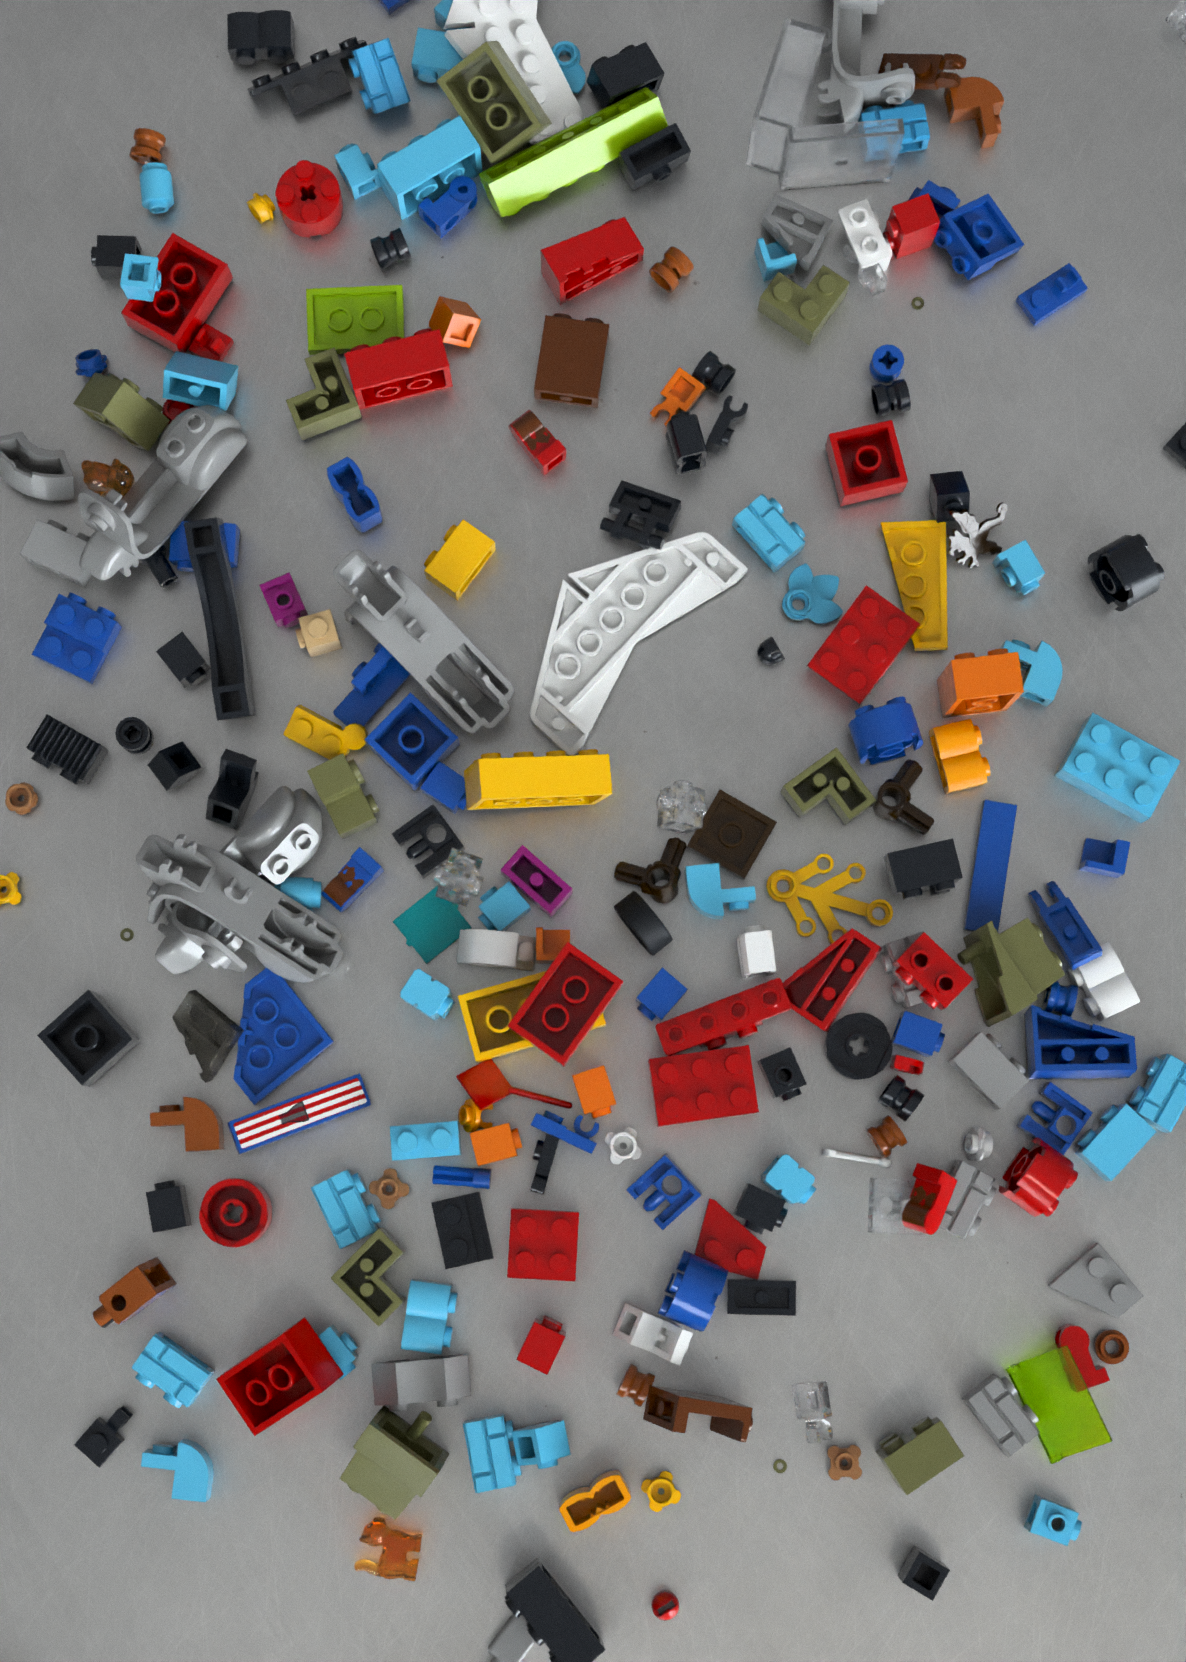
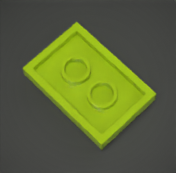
(353, 316)

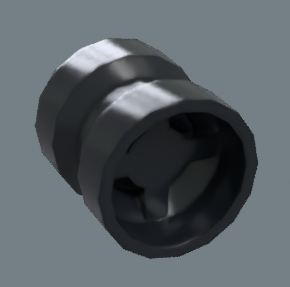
(390, 248)
(715, 373)
(890, 397)
(139, 740)
(900, 1098)

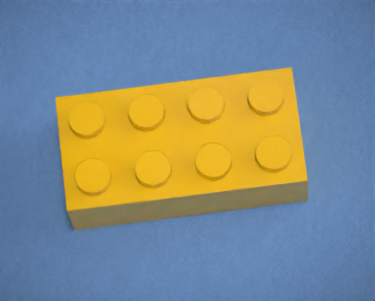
(537, 781)
(490, 1012)

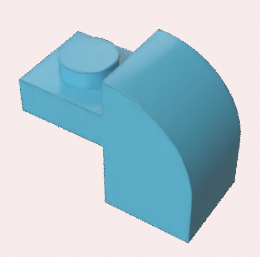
(1042, 670)
(706, 895)
(192, 1468)

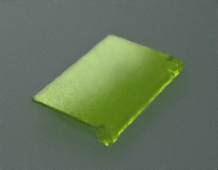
(1061, 1402)

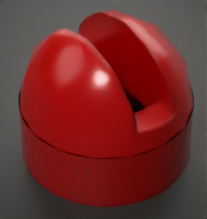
(661, 1599)

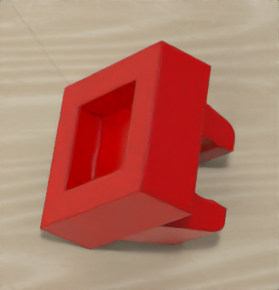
(211, 344)

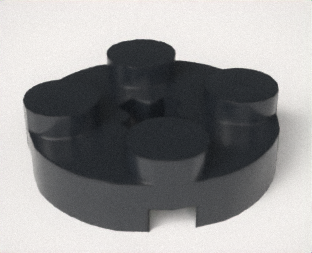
(876, 1040)

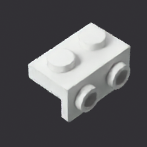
(864, 235)

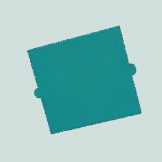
(431, 925)

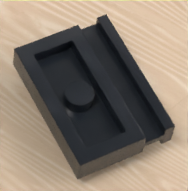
(462, 1230)

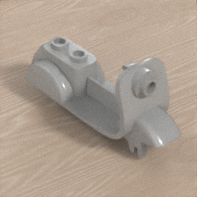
(847, 89)
(188, 462)
(424, 642)
(270, 845)
(270, 923)

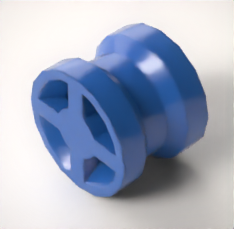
(884, 371)
(1060, 998)

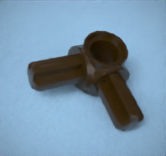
(899, 790)
(664, 869)

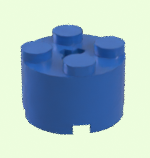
(885, 731)
(693, 1291)

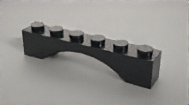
(217, 594)

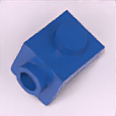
(941, 197)

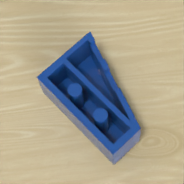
(1074, 1049)

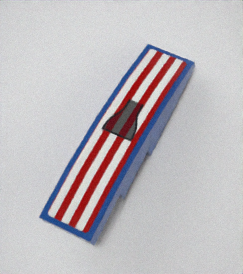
(299, 1113)

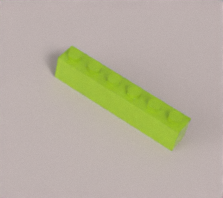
(572, 152)

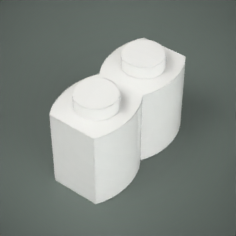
(756, 952)
(1104, 984)

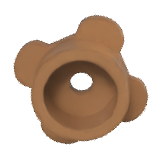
(398, 1188)
(836, 1456)

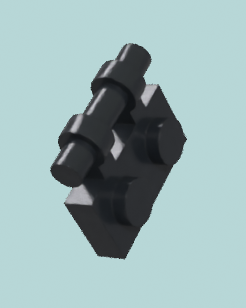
(644, 507)

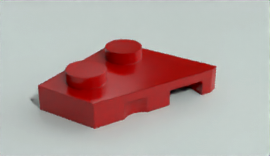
(729, 1243)

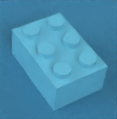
(429, 166)
(1117, 768)

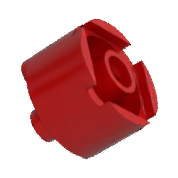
(295, 202)
(1038, 1178)
(217, 1206)

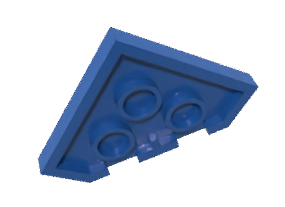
(276, 1037)

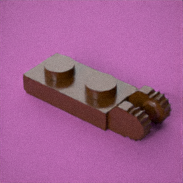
(928, 68)

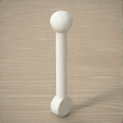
(883, 1162)

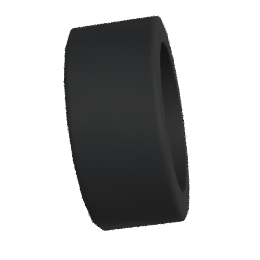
(643, 923)

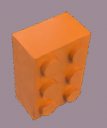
(980, 683)

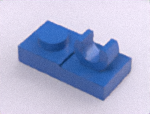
(1051, 294)
(552, 1125)

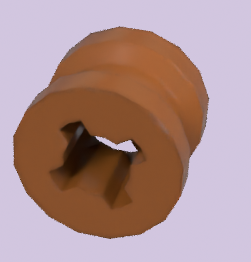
(147, 146)
(886, 1136)
(635, 1385)

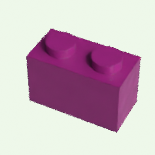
(536, 881)

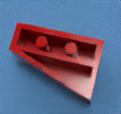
(590, 259)
(829, 979)

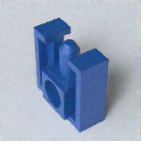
(1068, 1107)
(678, 1201)

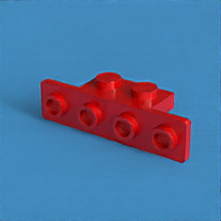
(723, 1019)

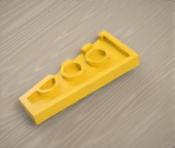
(920, 572)

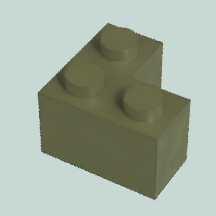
(800, 309)
(331, 400)
(120, 407)
(830, 780)
(340, 791)
(363, 1279)
(920, 1455)

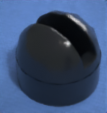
(769, 652)

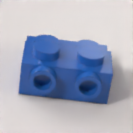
(977, 236)
(77, 637)

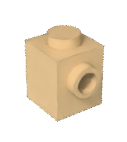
(318, 633)

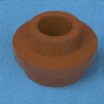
(1121, 1351)

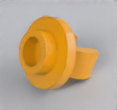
(470, 1116)

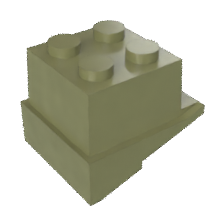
(1009, 968)
(394, 1461)

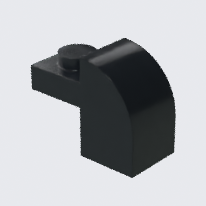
(232, 790)

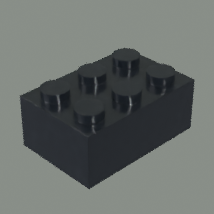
(552, 1616)

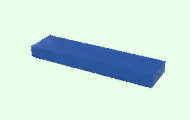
(990, 865)

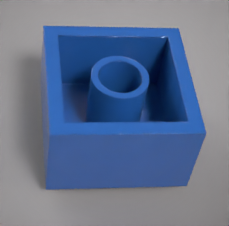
(412, 741)

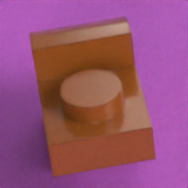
(976, 100)
(201, 1123)

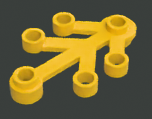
(823, 897)

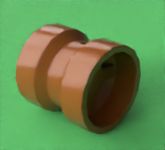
(671, 269)

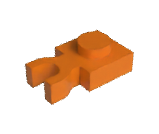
(680, 393)

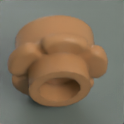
(13, 794)

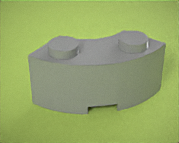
(35, 470)
(421, 1380)

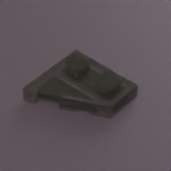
(206, 1032)

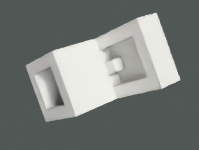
(496, 949)
(653, 1333)

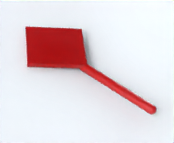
(488, 1085)

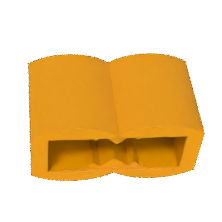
(959, 756)
(586, 1504)

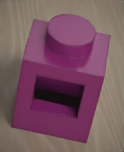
(278, 589)

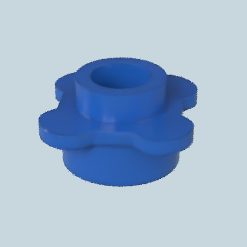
(90, 362)

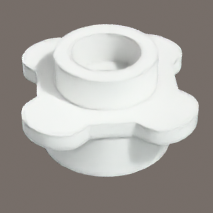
(978, 1144)
(618, 1154)

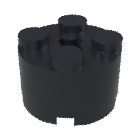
(1125, 571)

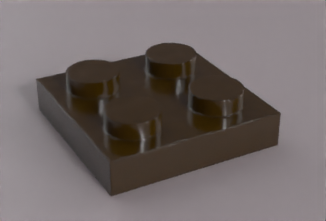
(731, 834)

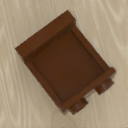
(571, 360)
(671, 1408)

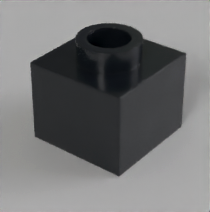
(174, 766)

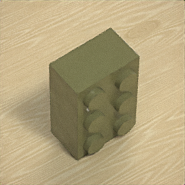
(494, 101)

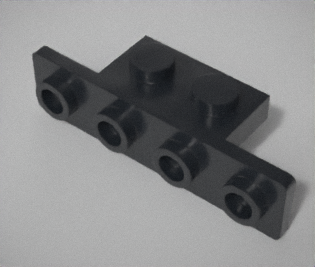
(312, 82)

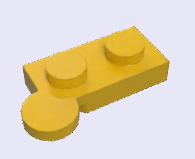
(324, 735)

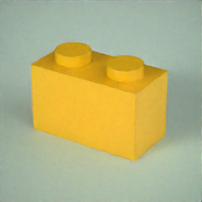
(459, 559)

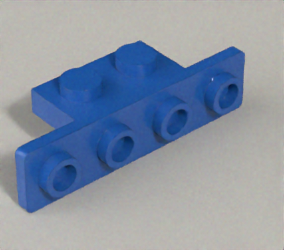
(372, 686)

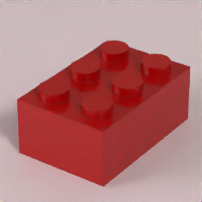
(188, 293)
(399, 368)
(863, 645)
(565, 1004)
(703, 1085)
(280, 1376)

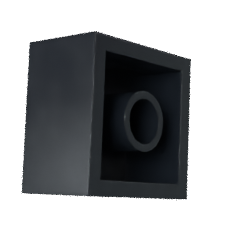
(88, 1038)

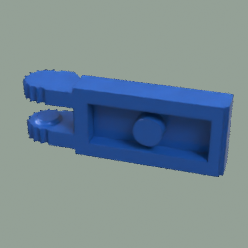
(1066, 927)

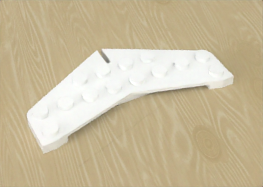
(520, 35)
(624, 605)

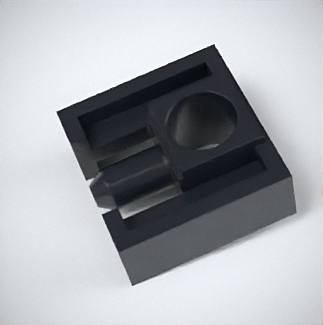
(423, 824)

